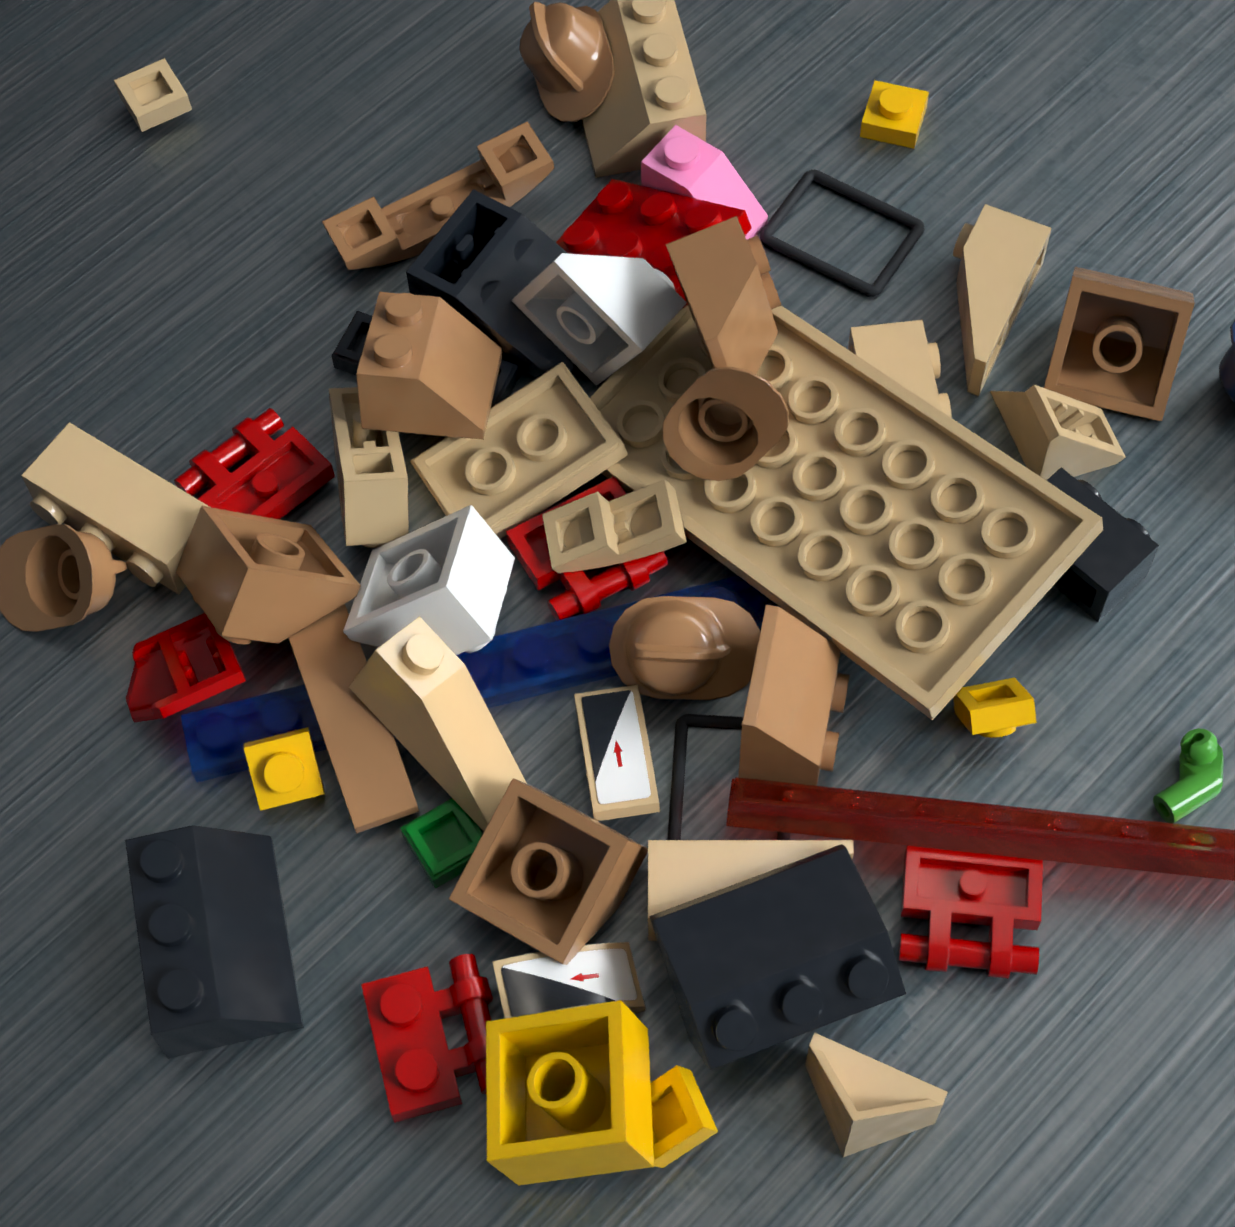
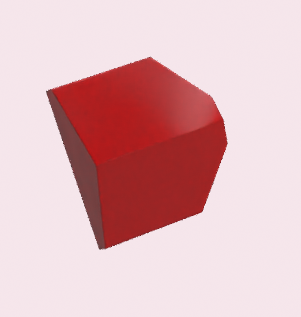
(180, 669)

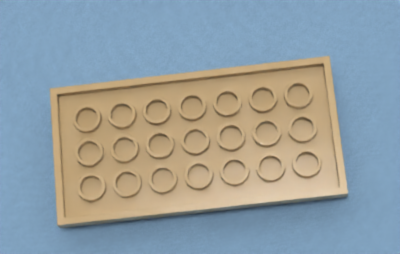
(866, 514)

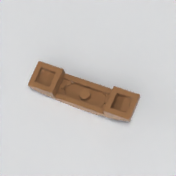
(380, 236)
(356, 740)

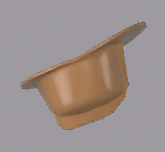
(568, 58)
(724, 423)
(55, 577)
(685, 647)

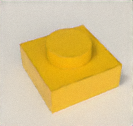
(894, 114)
(994, 707)
(284, 768)
(678, 1116)

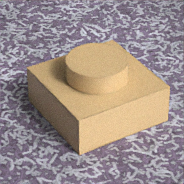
(153, 95)

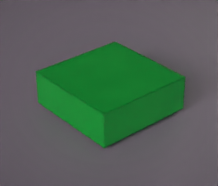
(442, 841)

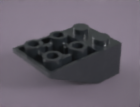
(480, 266)

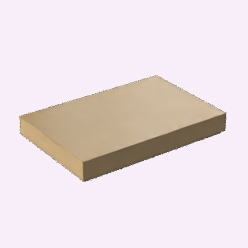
(532, 454)

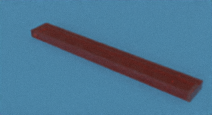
(982, 828)

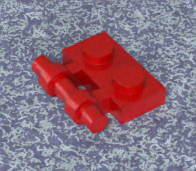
(267, 484)
(583, 594)
(971, 890)
(411, 1038)

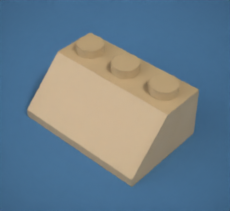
(649, 89)

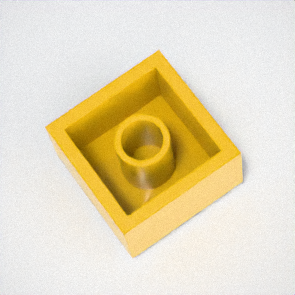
(568, 1094)

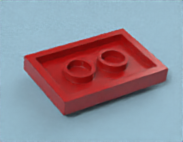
(640, 222)

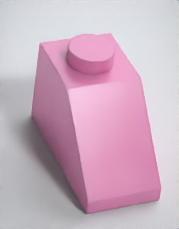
(700, 171)

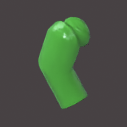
(1199, 776)

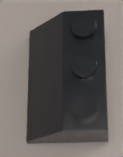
(212, 938)
(777, 956)

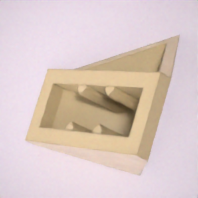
(1058, 432)
(867, 1098)

